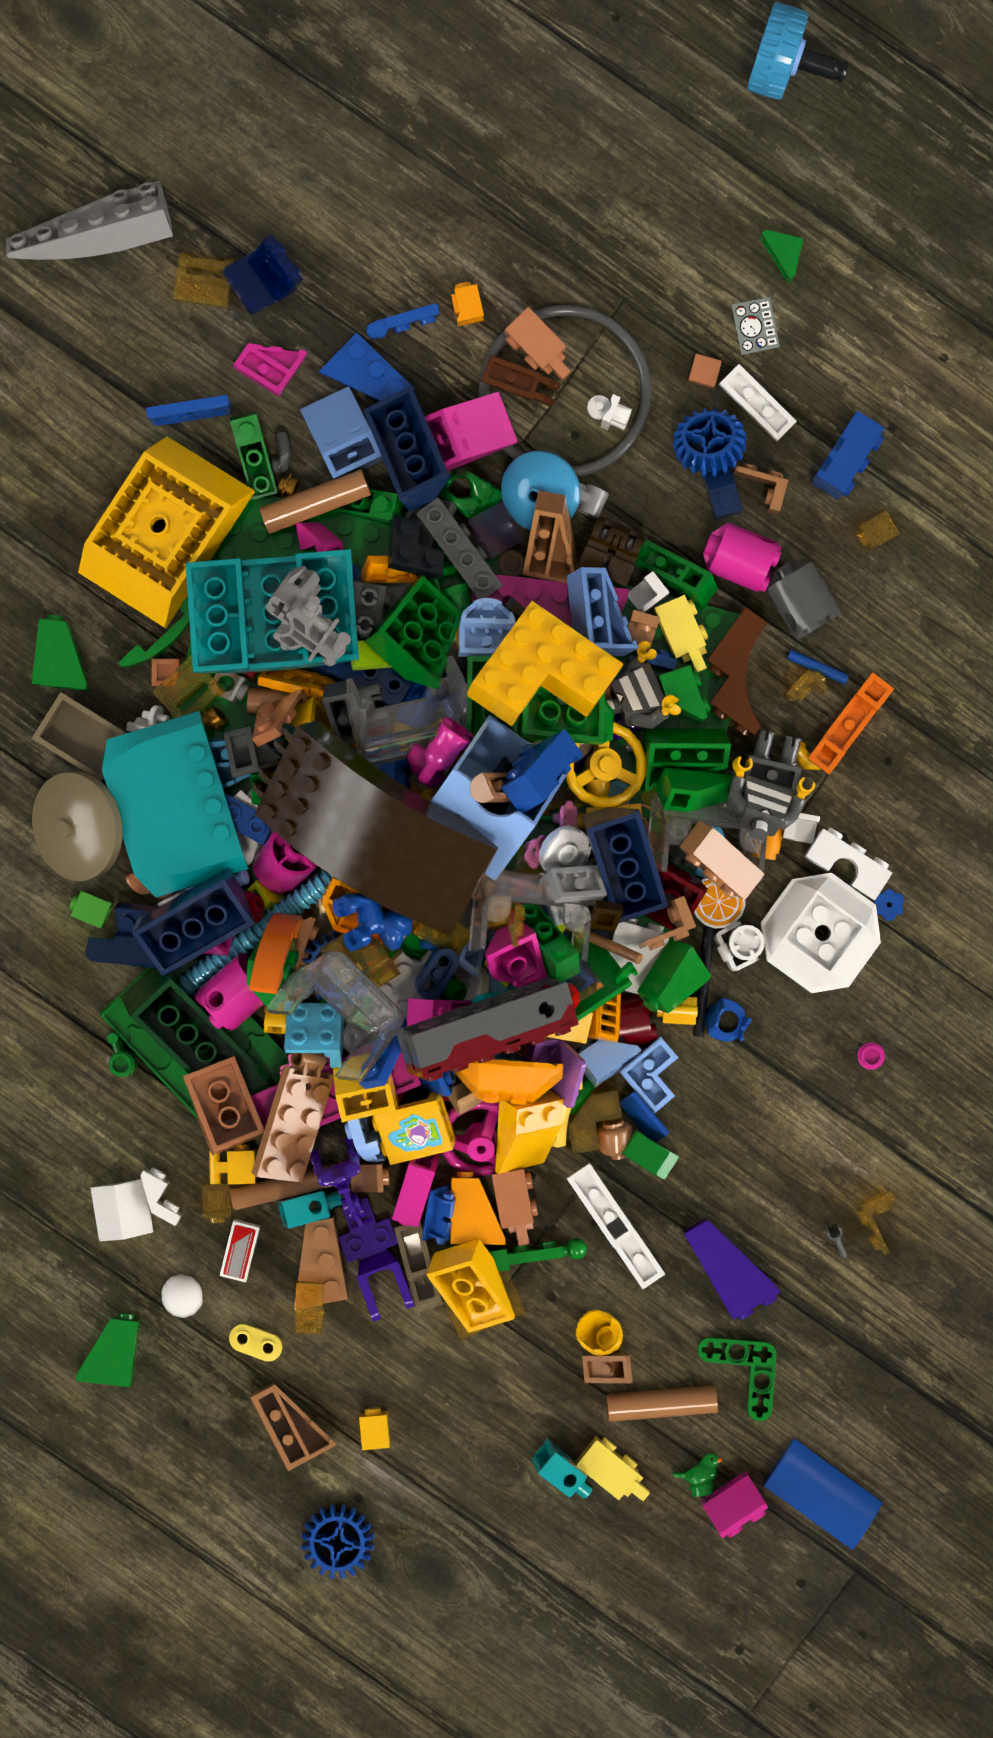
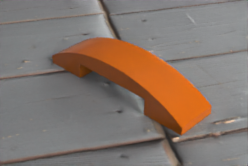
(850, 723)
(273, 951)

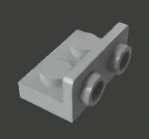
(574, 883)

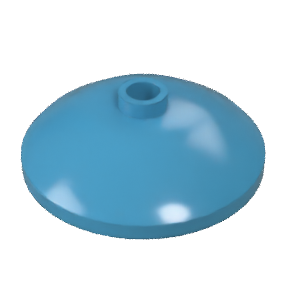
(537, 472)

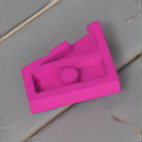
(269, 366)

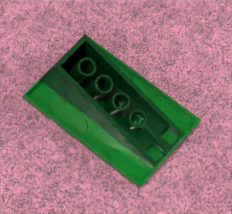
(177, 1037)

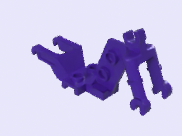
(366, 1236)

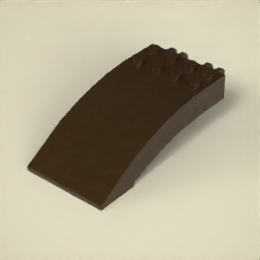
(371, 828)

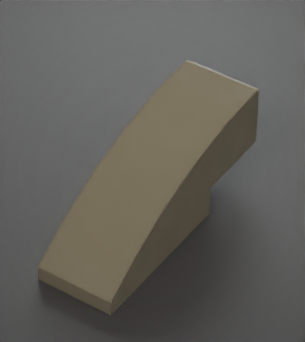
(416, 1262)

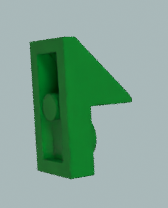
(650, 1155)

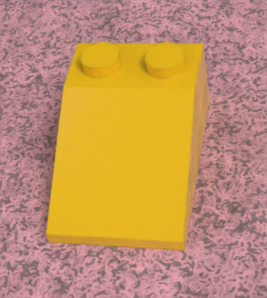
(527, 1132)
(471, 1285)

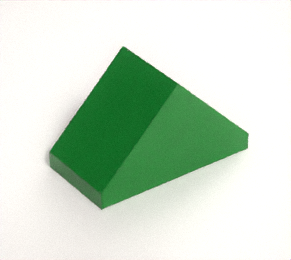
(784, 251)

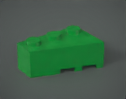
(683, 749)

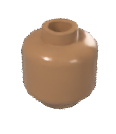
(613, 1137)

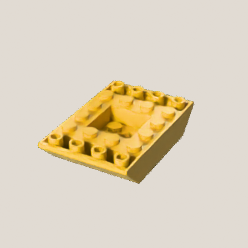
(148, 566)

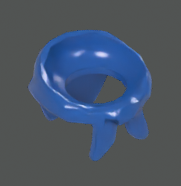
(713, 1017)

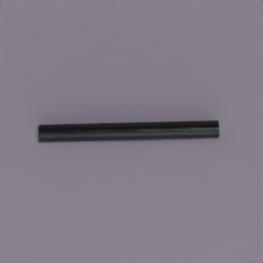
(702, 994)

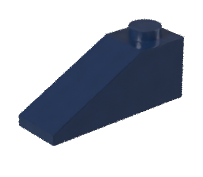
(722, 494)

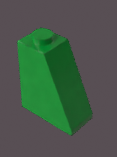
(57, 657)
(673, 977)
(114, 1353)

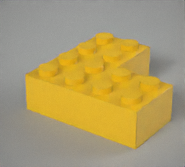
(544, 654)

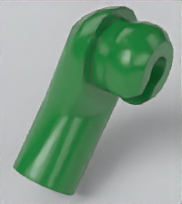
(582, 1095)

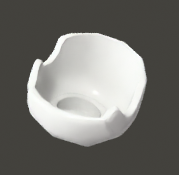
(182, 1296)

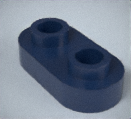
(438, 974)

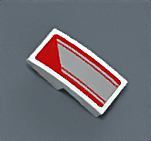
(240, 1250)

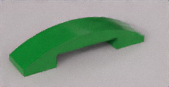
(139, 656)

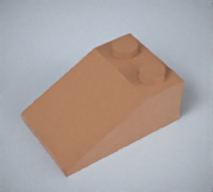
(223, 1106)

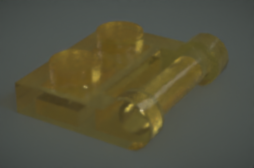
(199, 288)
(182, 685)

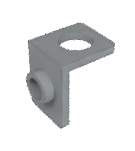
(239, 689)

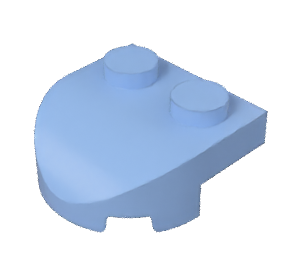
(483, 627)
(365, 1141)

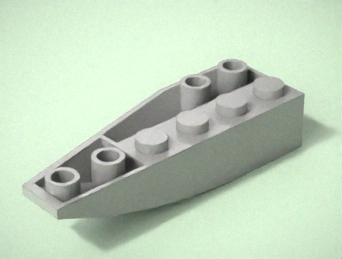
(98, 228)

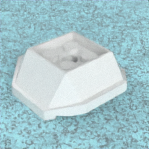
(792, 925)

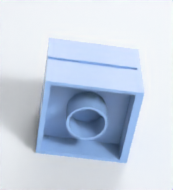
(454, 794)

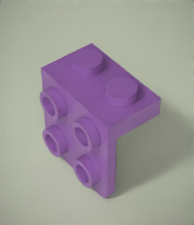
(574, 1066)

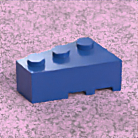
(849, 456)
(537, 769)

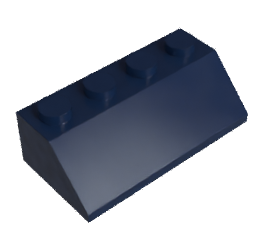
(408, 448)
(625, 860)
(194, 922)

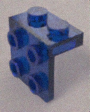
(263, 276)

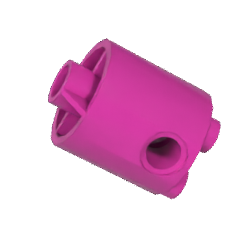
(741, 556)
(281, 866)
(228, 995)

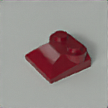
(677, 884)

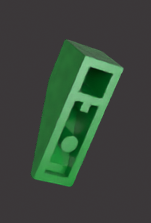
(677, 574)

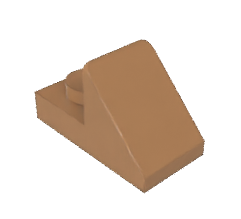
(642, 626)
(607, 1368)

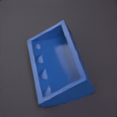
(822, 1494)

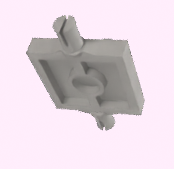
(402, 986)

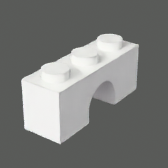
(869, 873)

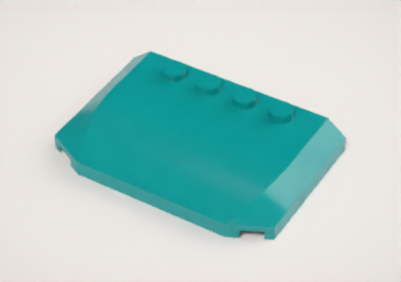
(172, 805)

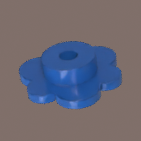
(896, 901)

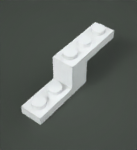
(615, 1226)

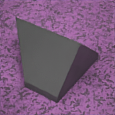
(245, 755)

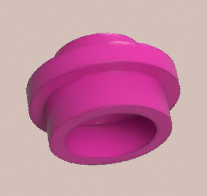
(871, 1055)

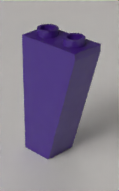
(730, 1271)

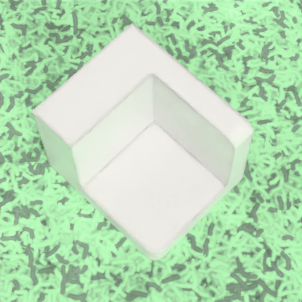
(648, 593)
(802, 829)

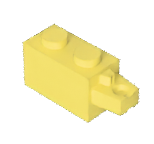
(682, 632)
(611, 1470)

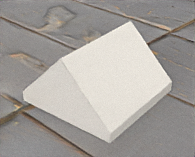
(121, 1210)

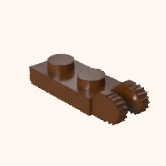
(517, 380)

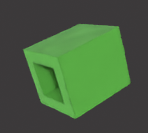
(91, 909)

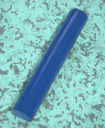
(822, 668)

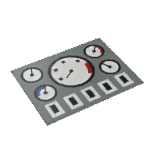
(755, 325)

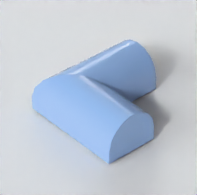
(644, 1071)

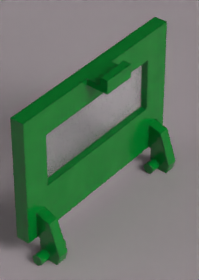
(599, 979)

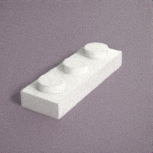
(757, 402)

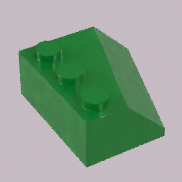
(417, 633)

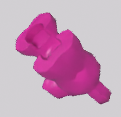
(431, 762)

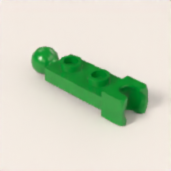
(575, 1249)

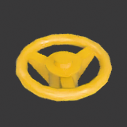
(605, 766)

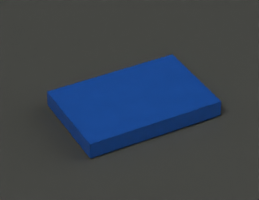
(189, 410)

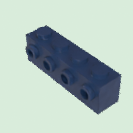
(393, 684)

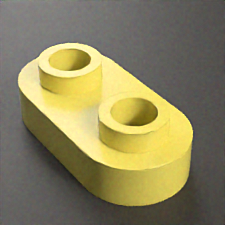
(256, 1340)

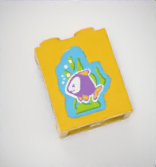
(415, 1130)

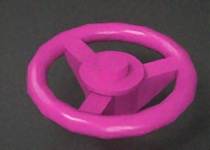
(477, 1142)

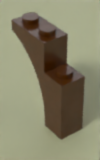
(731, 660)

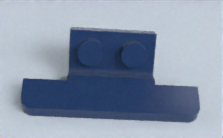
(123, 947)

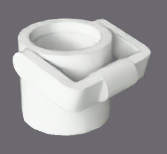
(743, 942)

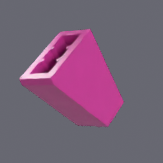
(415, 1190)

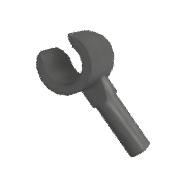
(835, 1235)

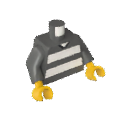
(638, 693)
(762, 804)

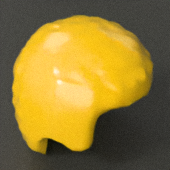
(599, 1333)

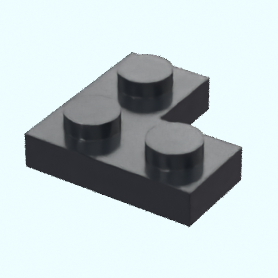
(407, 555)

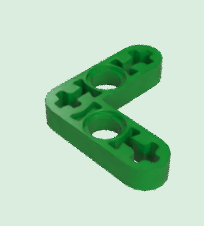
(756, 1367)

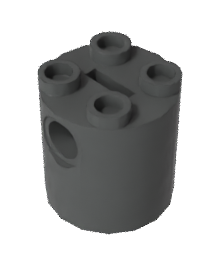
(802, 598)

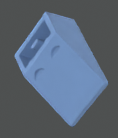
(342, 433)

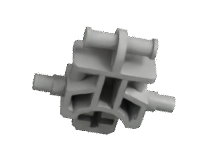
(302, 618)

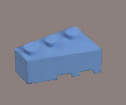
(597, 612)

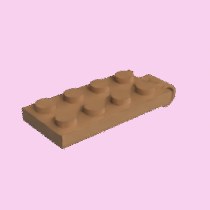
(294, 1119)

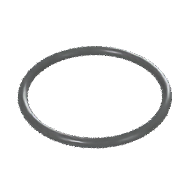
(634, 349)

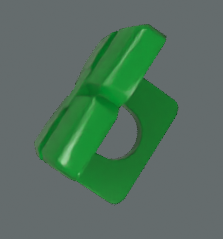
(482, 494)

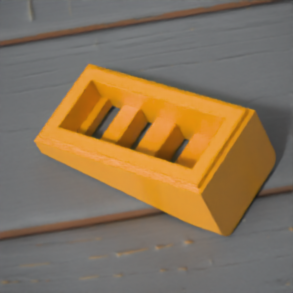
(612, 1024)

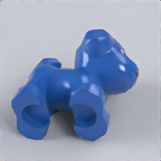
(372, 920)

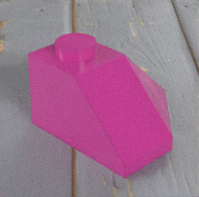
(515, 964)

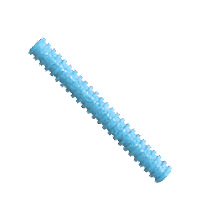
(249, 938)

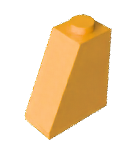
(473, 1212)

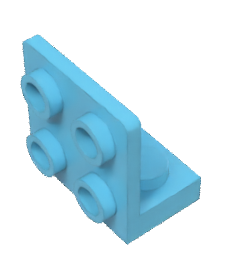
(315, 1030)

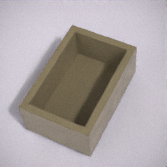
(76, 734)

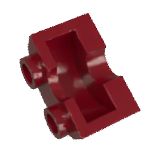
(635, 1022)

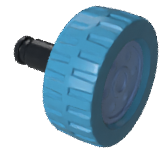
(784, 52)

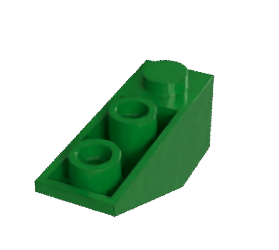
(253, 454)
(377, 507)
(691, 790)
(557, 952)

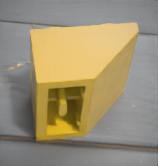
(357, 1102)

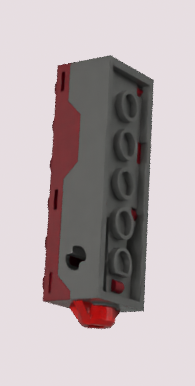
(489, 1028)

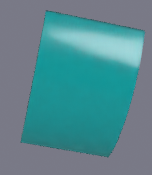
(230, 615)

